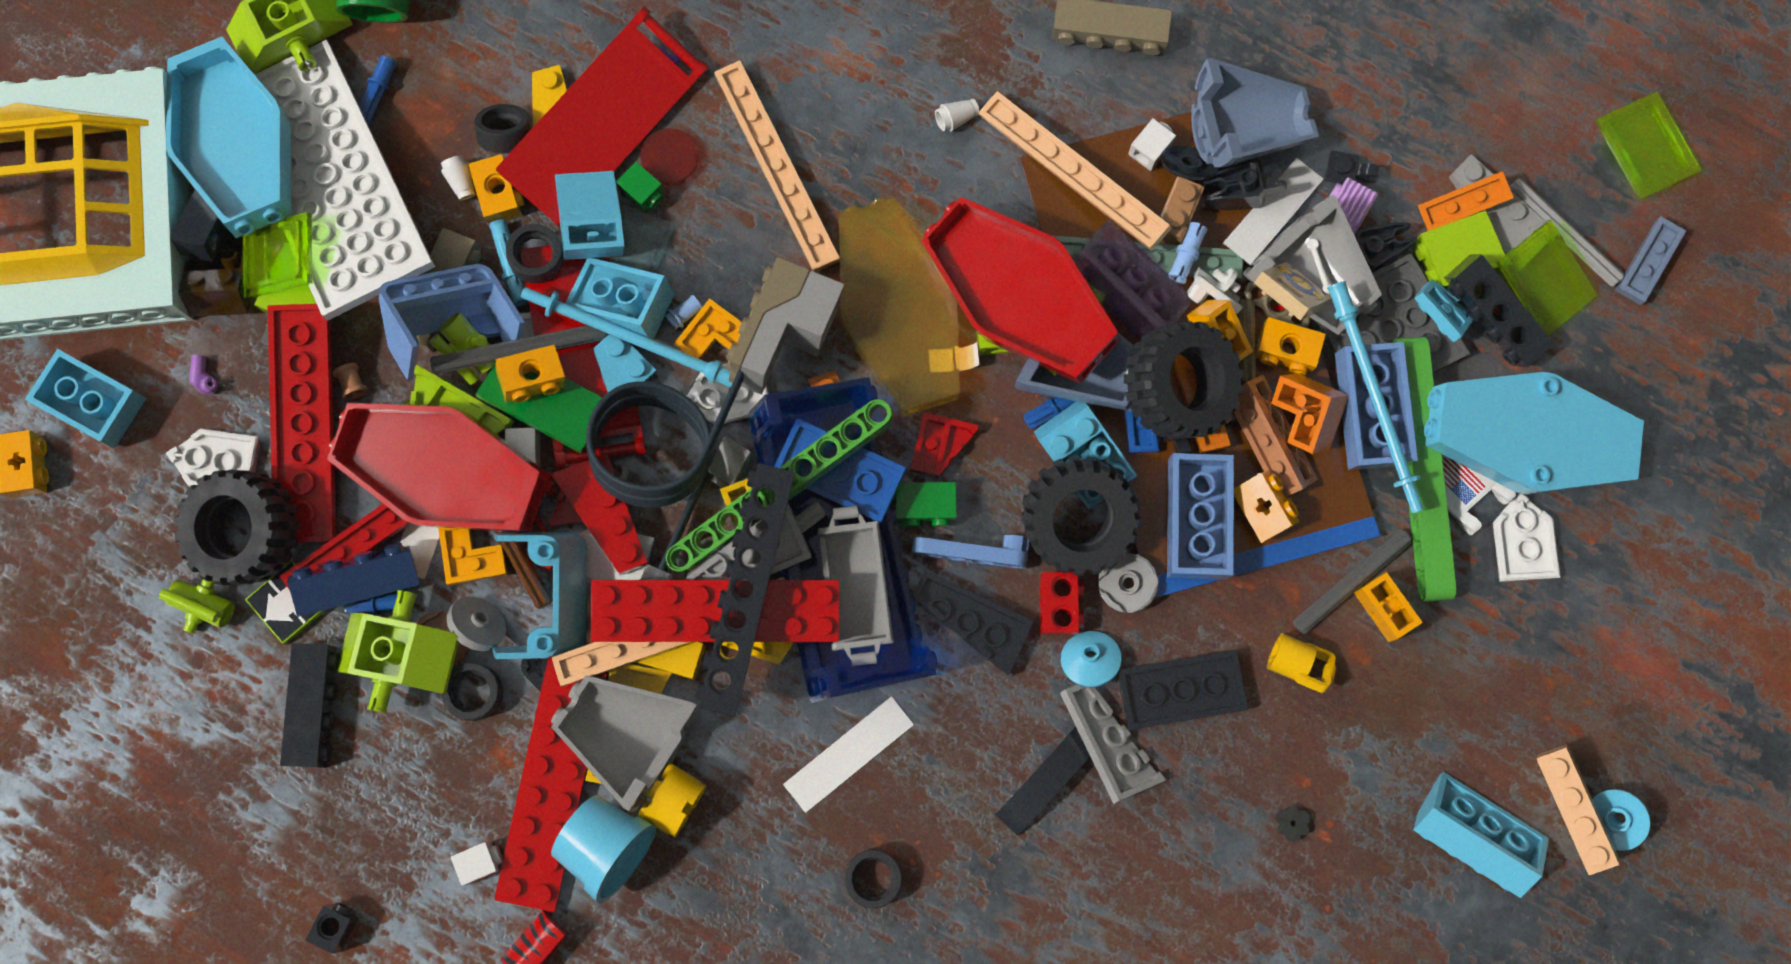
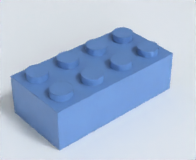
(1362, 431)
(1200, 516)

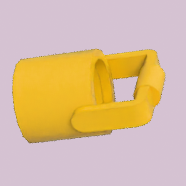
(1295, 659)

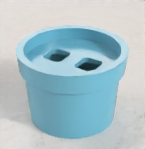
(602, 846)

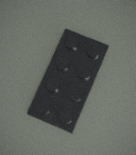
(1182, 690)

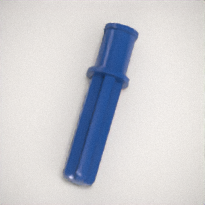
(377, 86)

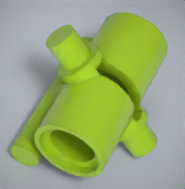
(461, 337)
(198, 604)

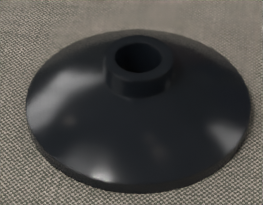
(1187, 163)

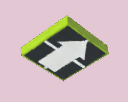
(276, 609)

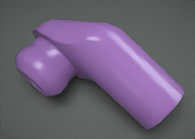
(200, 378)

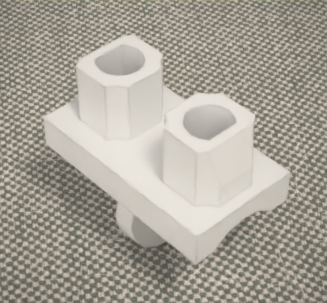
(1206, 284)

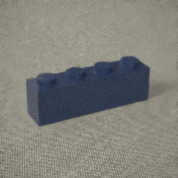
(352, 580)

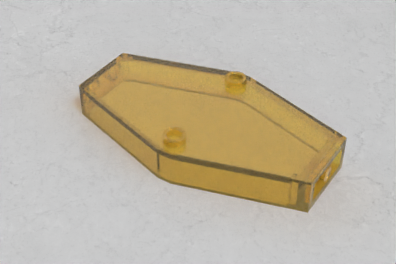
(898, 307)

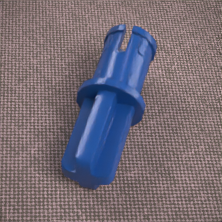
(1046, 411)
(376, 604)

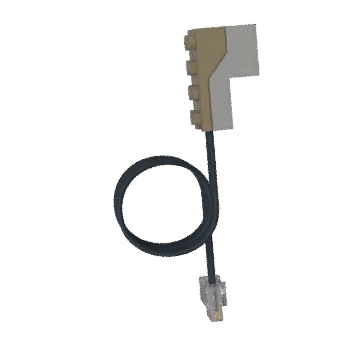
(791, 310)

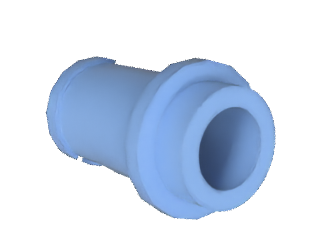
(683, 312)

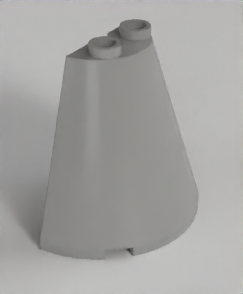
(1338, 253)
(623, 734)

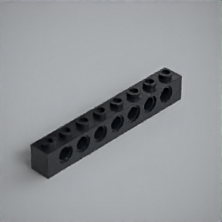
(727, 699)

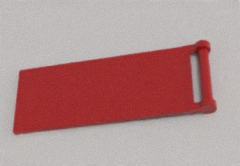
(601, 113)
(578, 361)

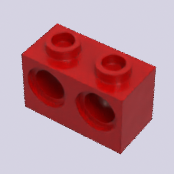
(1052, 603)

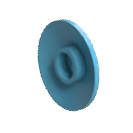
(1094, 670)
(1637, 824)

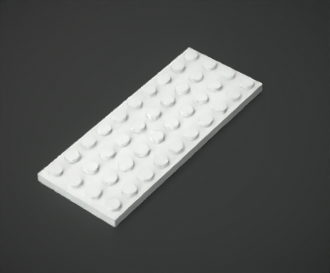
(341, 177)

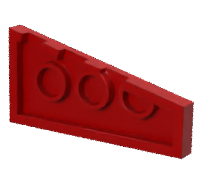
(603, 515)

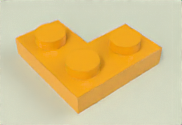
(708, 326)
(465, 563)

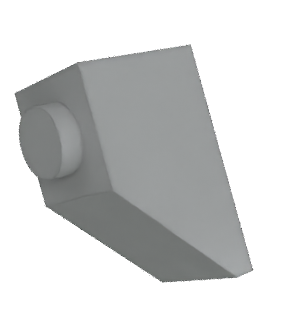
(730, 463)

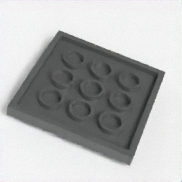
(1400, 316)

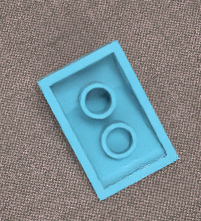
(622, 295)

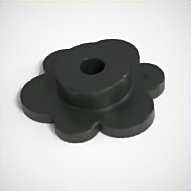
(1300, 818)

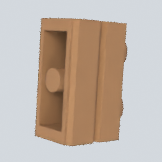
(1180, 209)

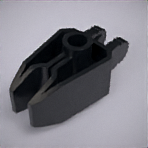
(1242, 186)
(1380, 247)

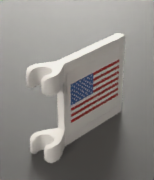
(1465, 489)

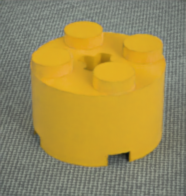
(672, 800)

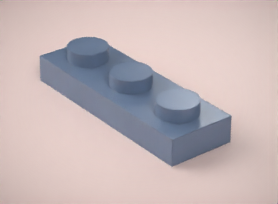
(1650, 260)

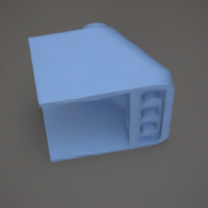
(428, 300)

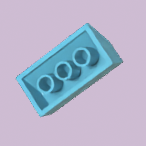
(1482, 835)

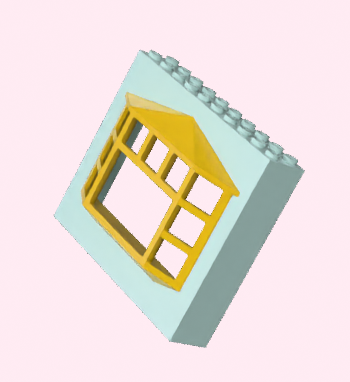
(85, 283)

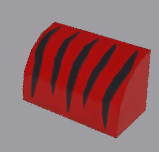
(536, 941)

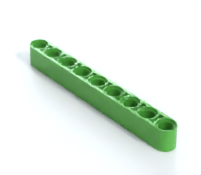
(820, 465)
(1429, 526)

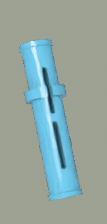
(515, 286)

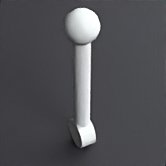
(1312, 246)

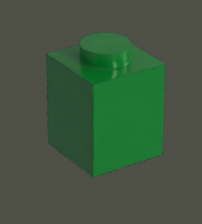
(641, 187)

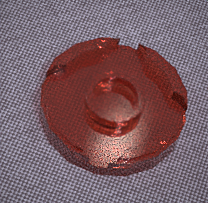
(669, 156)

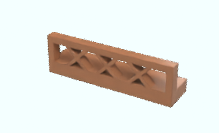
(1270, 438)

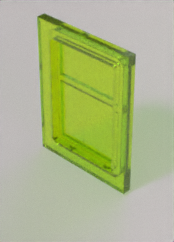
(1648, 145)
(278, 256)
(1546, 277)

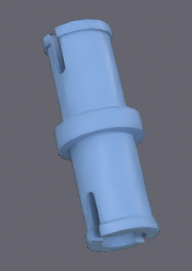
(1187, 252)

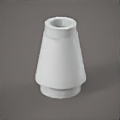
(955, 114)
(459, 177)

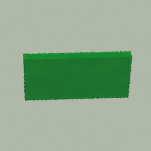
(557, 415)

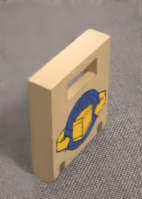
(1292, 291)

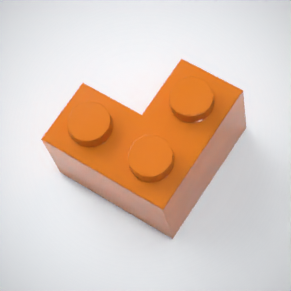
(1316, 411)

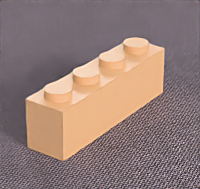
(1578, 809)

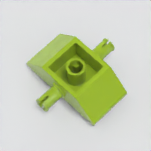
(277, 29)
(397, 652)

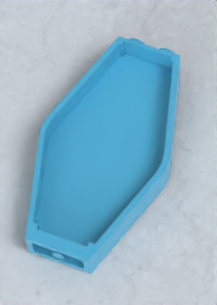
(228, 137)
(1534, 432)

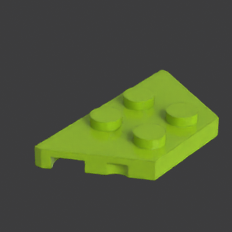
(434, 391)

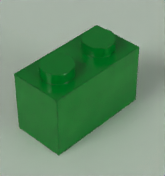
(926, 503)

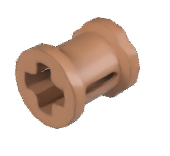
(350, 381)

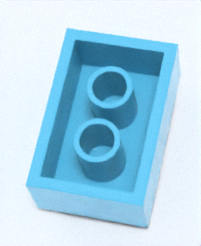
(85, 398)

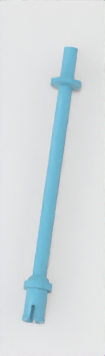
(1347, 314)
(713, 370)

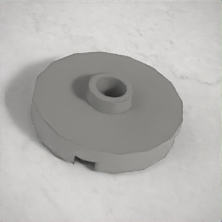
(1140, 595)
(476, 623)

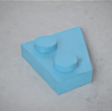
(1443, 309)
(621, 363)

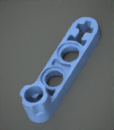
(1011, 555)

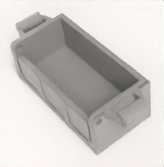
(856, 559)

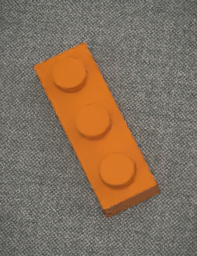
(1466, 201)

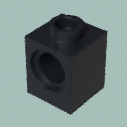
(320, 933)

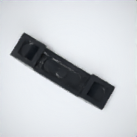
(1044, 783)

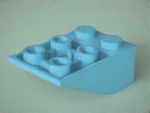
(589, 215)
(1080, 433)

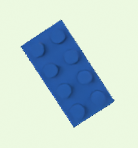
(859, 480)

